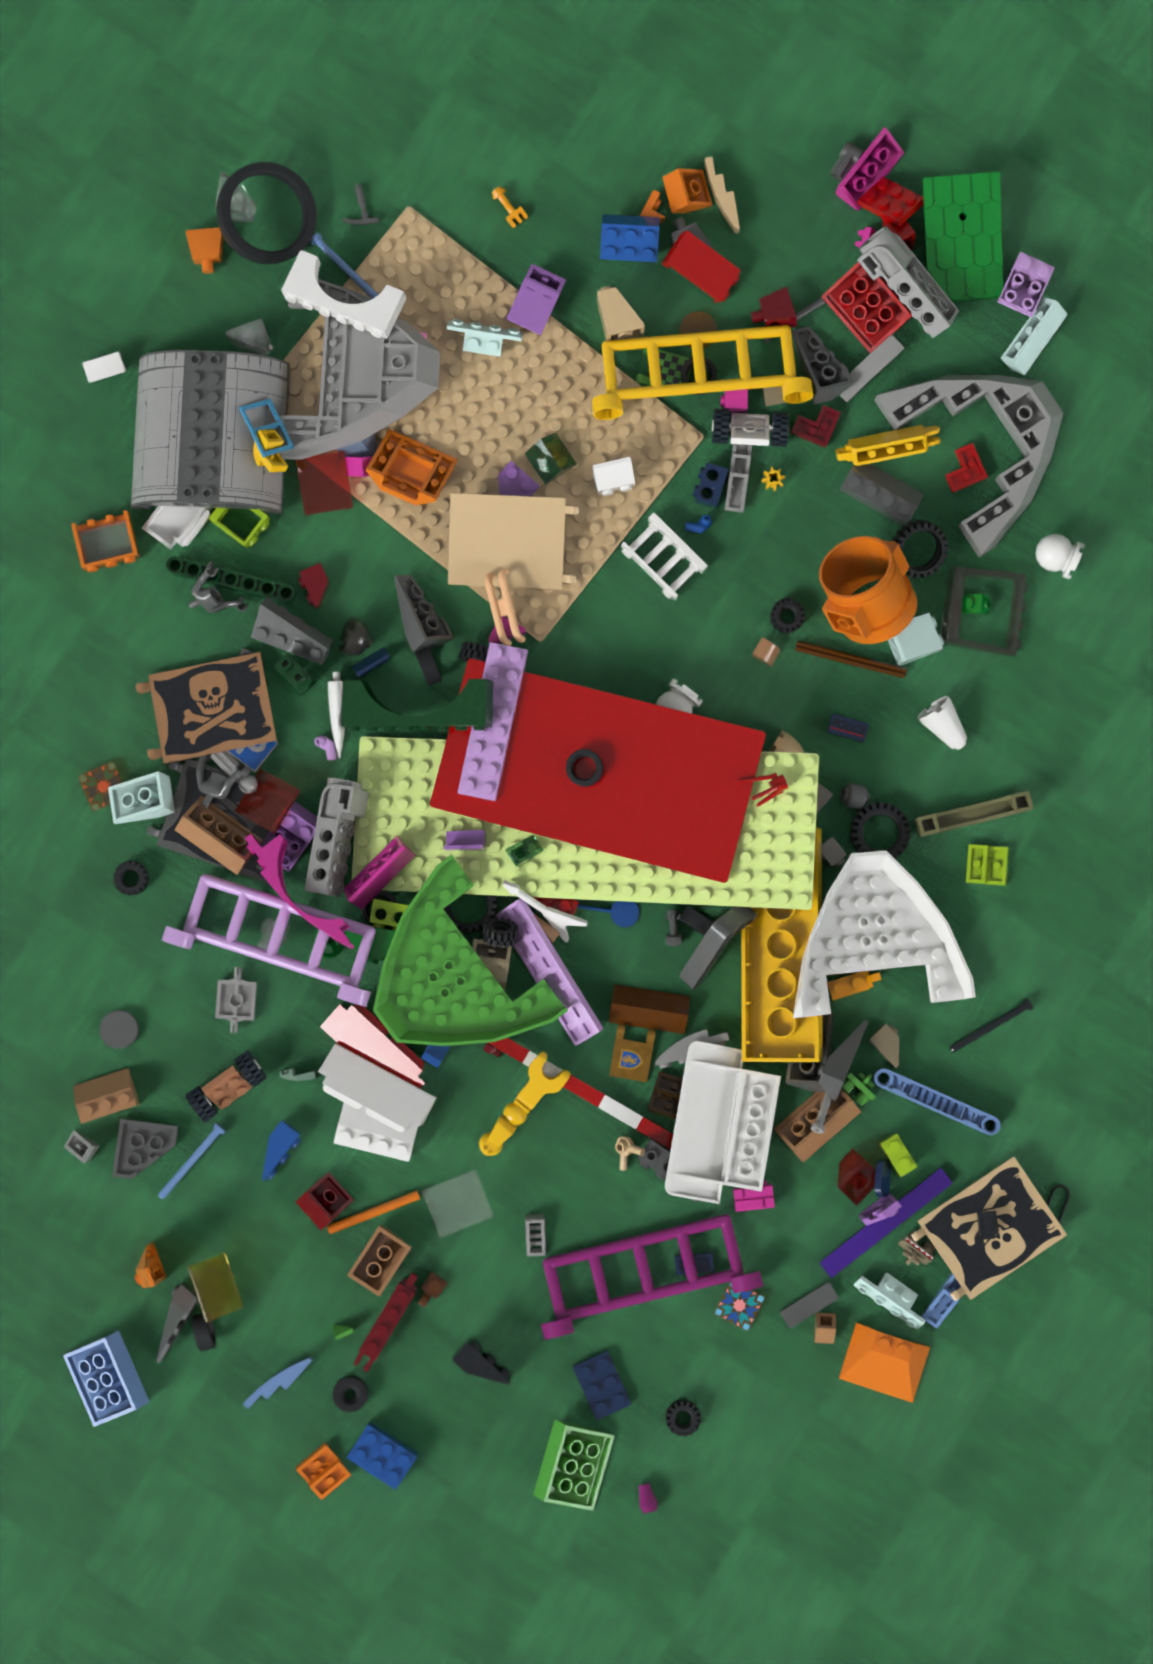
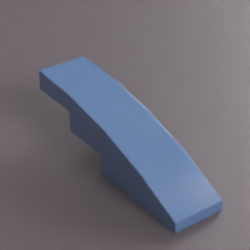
(941, 1303)
(283, 1378)

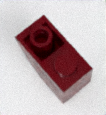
(316, 583)

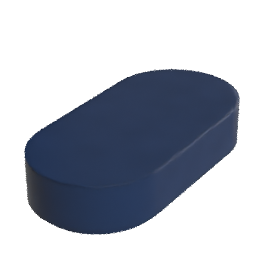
(883, 1177)

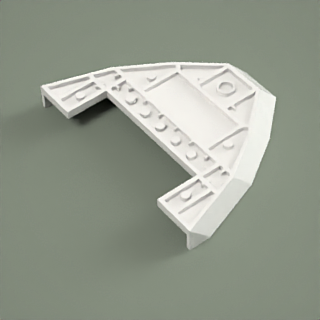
(876, 922)

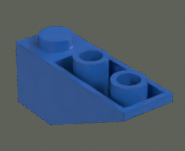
(279, 1144)

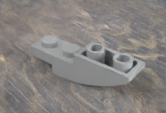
(679, 1050)

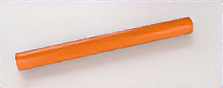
(373, 1212)

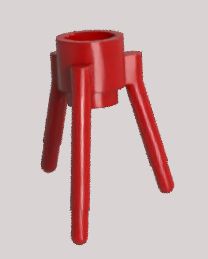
(777, 786)

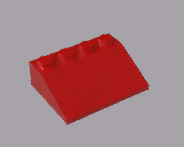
(867, 306)

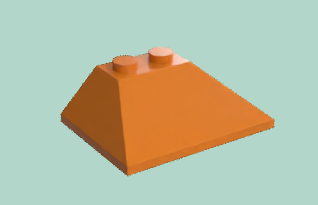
(410, 469)
(884, 1362)

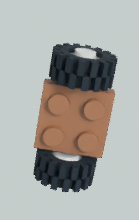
(226, 1087)

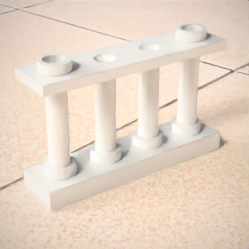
(683, 551)

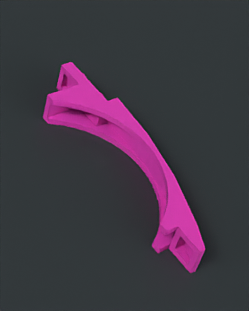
(271, 860)

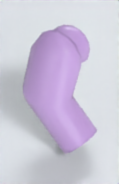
(327, 745)

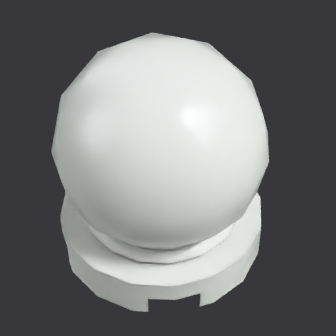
(1057, 553)
(679, 698)

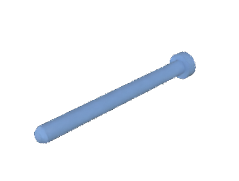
(317, 240)
(218, 1129)

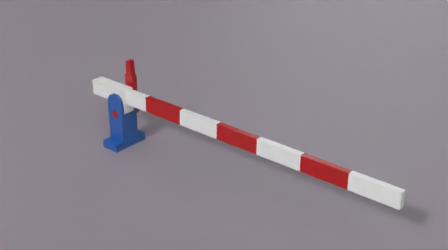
(435, 1054)

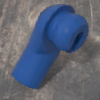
(699, 527)

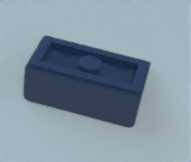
(371, 662)

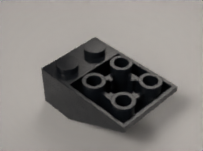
(476, 1362)

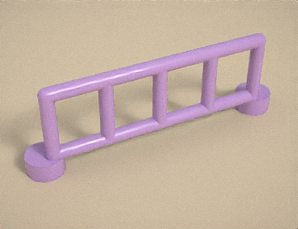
(348, 985)

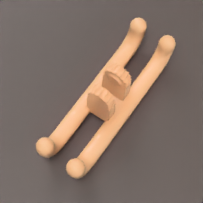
(502, 608)

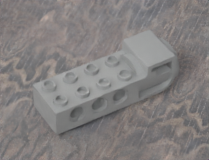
(890, 257)
(334, 827)

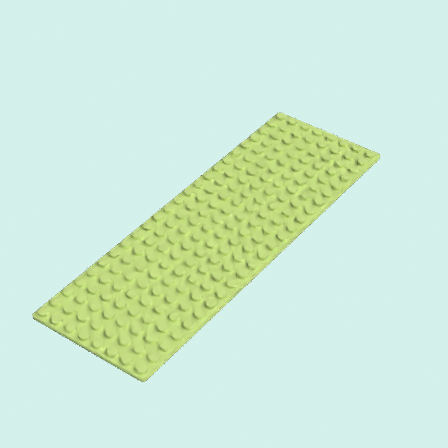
(768, 870)

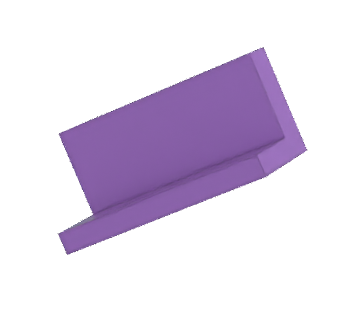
(465, 840)

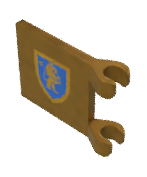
(630, 1057)

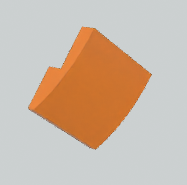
(323, 1471)

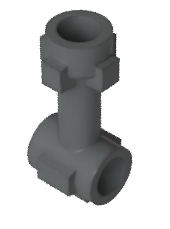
(674, 938)

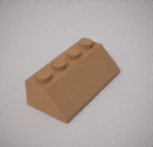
(217, 835)
(796, 1128)

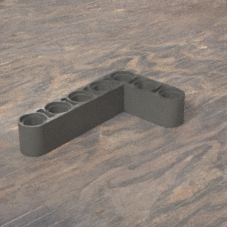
(714, 942)

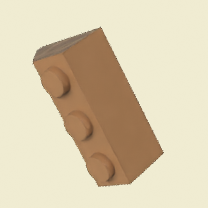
(105, 1095)
(379, 1260)

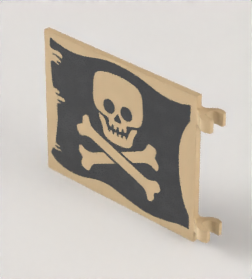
(1023, 1225)

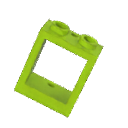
(219, 514)

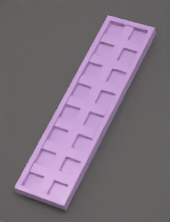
(488, 748)
(546, 964)

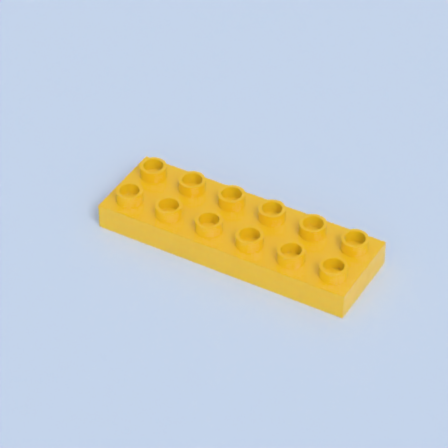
(770, 978)

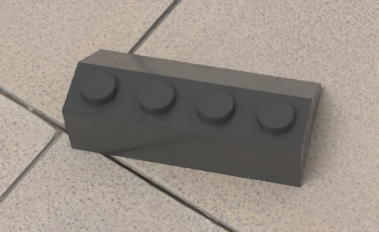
(882, 492)

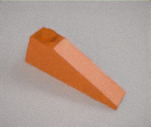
(149, 1269)

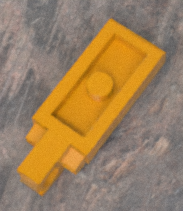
(852, 984)

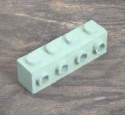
(1034, 336)

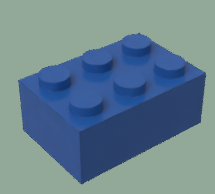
(629, 238)
(382, 1455)

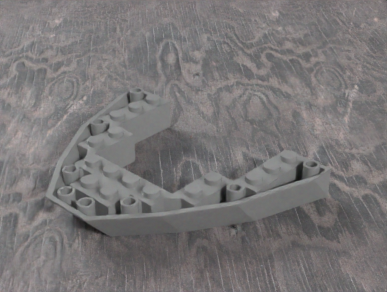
(1027, 415)

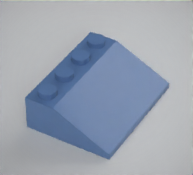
(106, 1378)

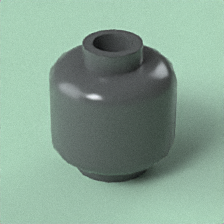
(854, 795)

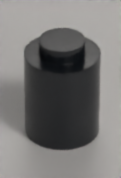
(987, 1224)

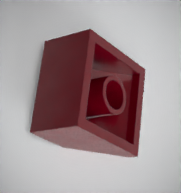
(324, 1201)

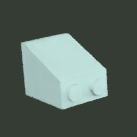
(916, 640)

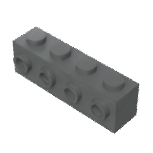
(656, 1158)

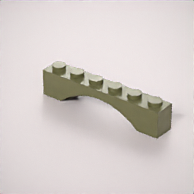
(973, 814)

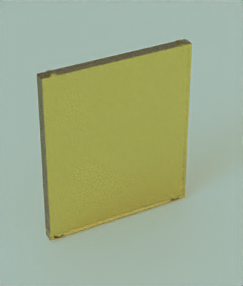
(215, 1287)

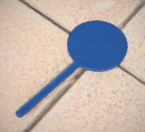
(622, 913)

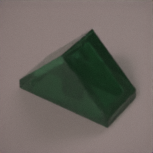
(524, 851)

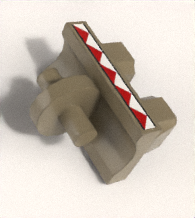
(915, 1252)

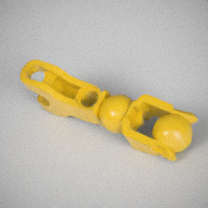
(516, 1111)

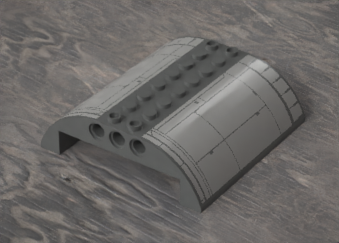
(193, 437)

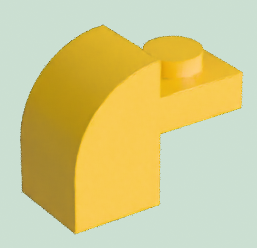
(270, 440)

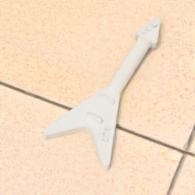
(556, 918)

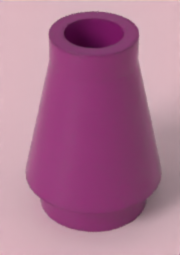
(647, 1499)

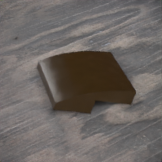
(665, 1095)

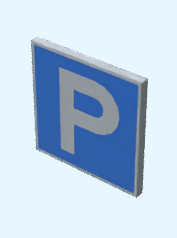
(253, 755)

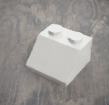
(613, 476)

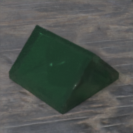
(550, 458)

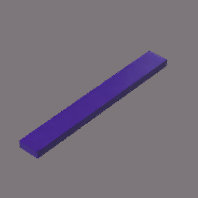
(872, 1233)

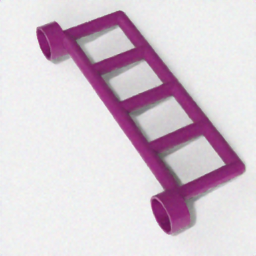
(739, 1280)

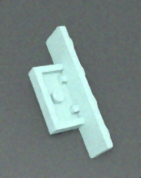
(483, 338)
(893, 1296)

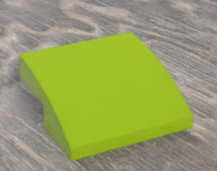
(987, 865)

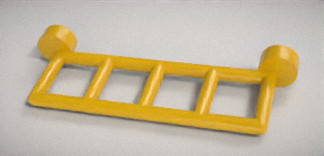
(610, 405)

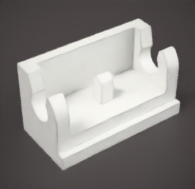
(104, 367)

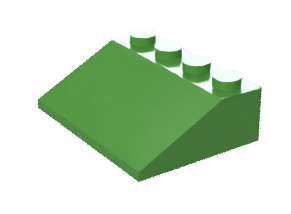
(573, 1465)

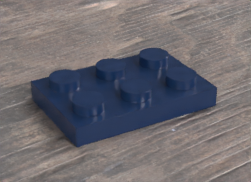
(601, 1385)

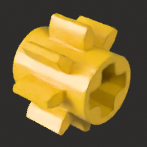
(774, 484)

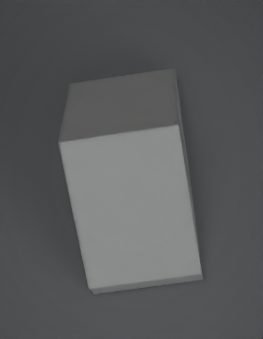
(81, 1147)

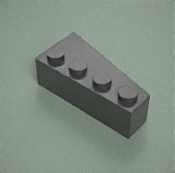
(290, 633)

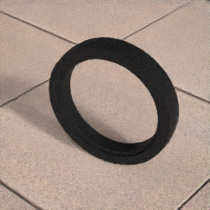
(300, 189)

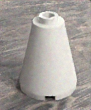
(944, 722)

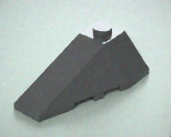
(820, 365)
(420, 621)
(839, 1062)
(179, 1311)

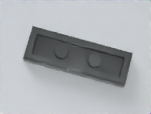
(809, 1305)

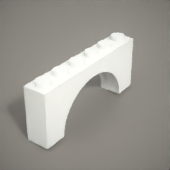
(374, 315)

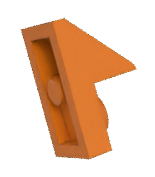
(653, 204)

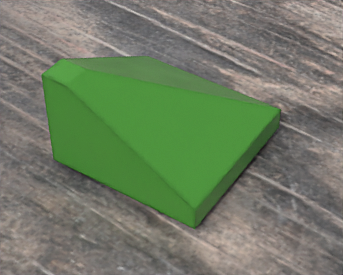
(342, 1330)

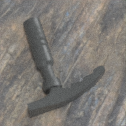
(362, 204)

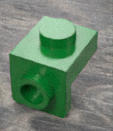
(975, 604)

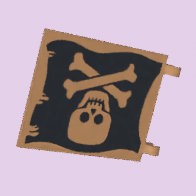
(210, 708)

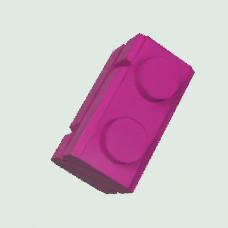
(752, 1200)

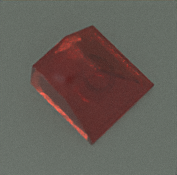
(855, 1177)

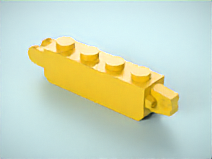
(889, 445)

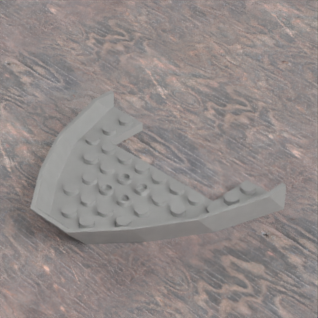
(363, 382)

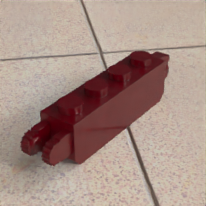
(387, 1320)

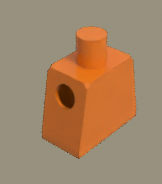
(206, 247)

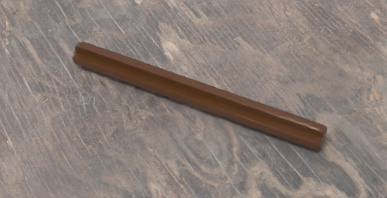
(851, 659)

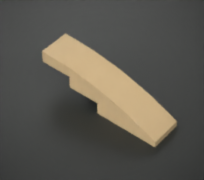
(724, 199)

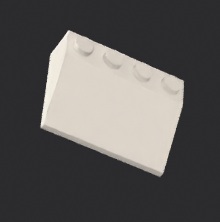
(367, 1134)

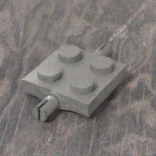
(236, 1000)

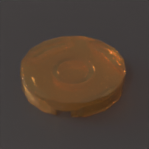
(697, 322)

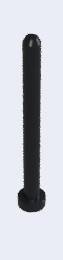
(992, 1025)

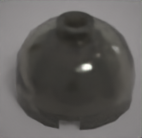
(355, 637)

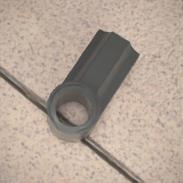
(848, 157)

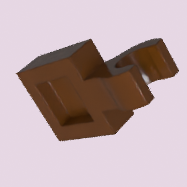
(433, 1287)

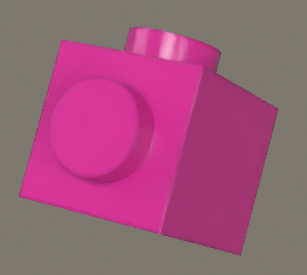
(735, 401)

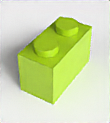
(897, 1154)

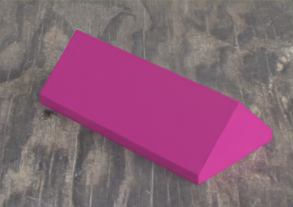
(870, 168)
(378, 872)

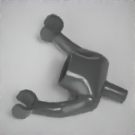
(209, 597)
(217, 785)

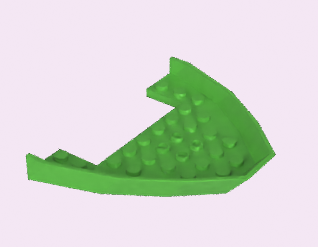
(437, 985)

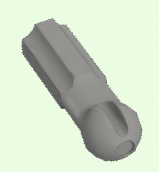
(228, 765)

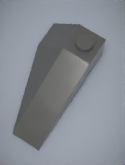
(805, 1074)

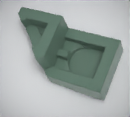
(291, 1074)

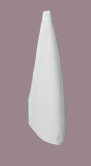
(335, 695)

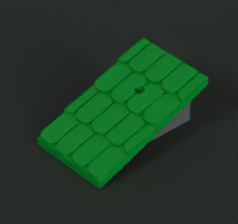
(964, 234)

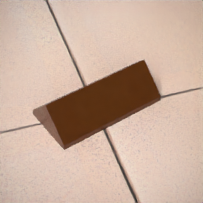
(649, 1009)

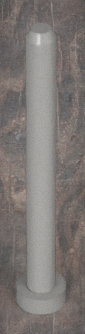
(818, 1127)

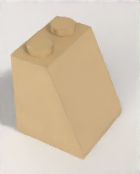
(617, 315)

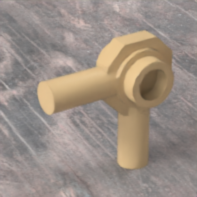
(625, 1147)

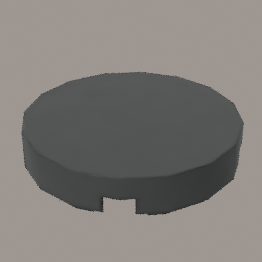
(119, 1029)

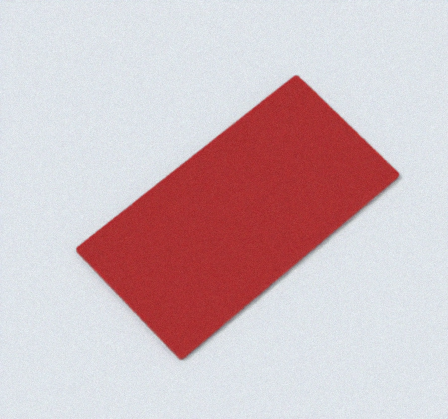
(663, 788)

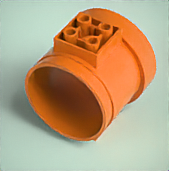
(881, 610)

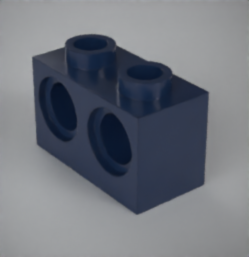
(713, 486)

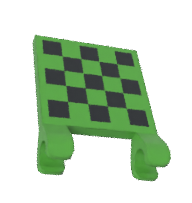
(670, 368)

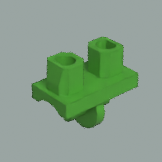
(864, 1093)

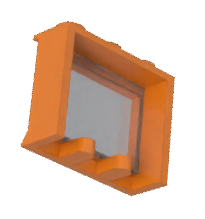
(105, 542)

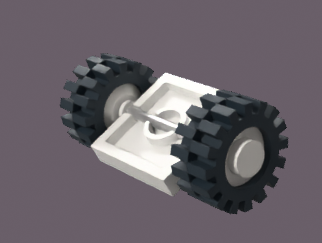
(750, 428)

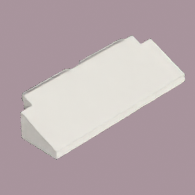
(176, 524)
(381, 1092)

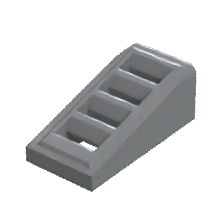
(535, 1218)

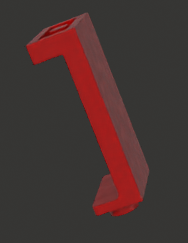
(702, 266)

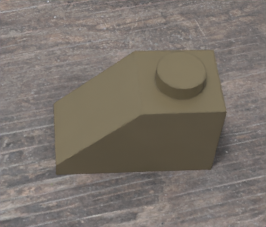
(887, 1043)

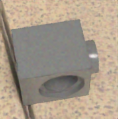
(833, 853)

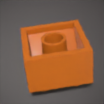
(687, 190)

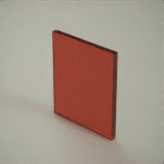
(324, 483)
(269, 802)

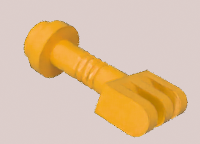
(498, 193)

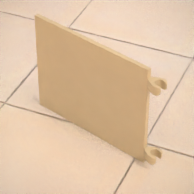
(510, 534)

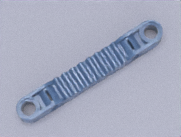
(936, 1101)

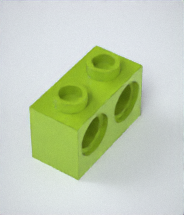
(391, 910)

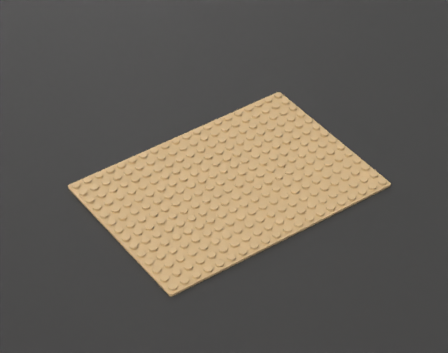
(499, 407)

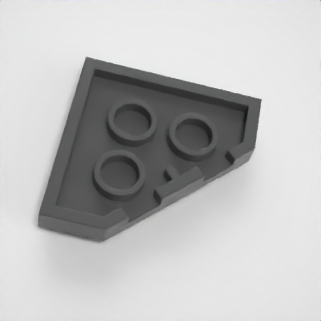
(141, 1145)

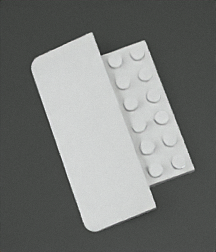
(720, 1125)

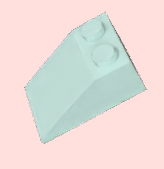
(142, 798)

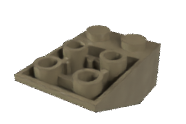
(495, 959)

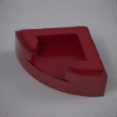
(492, 1050)

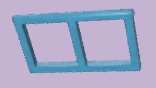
(270, 426)

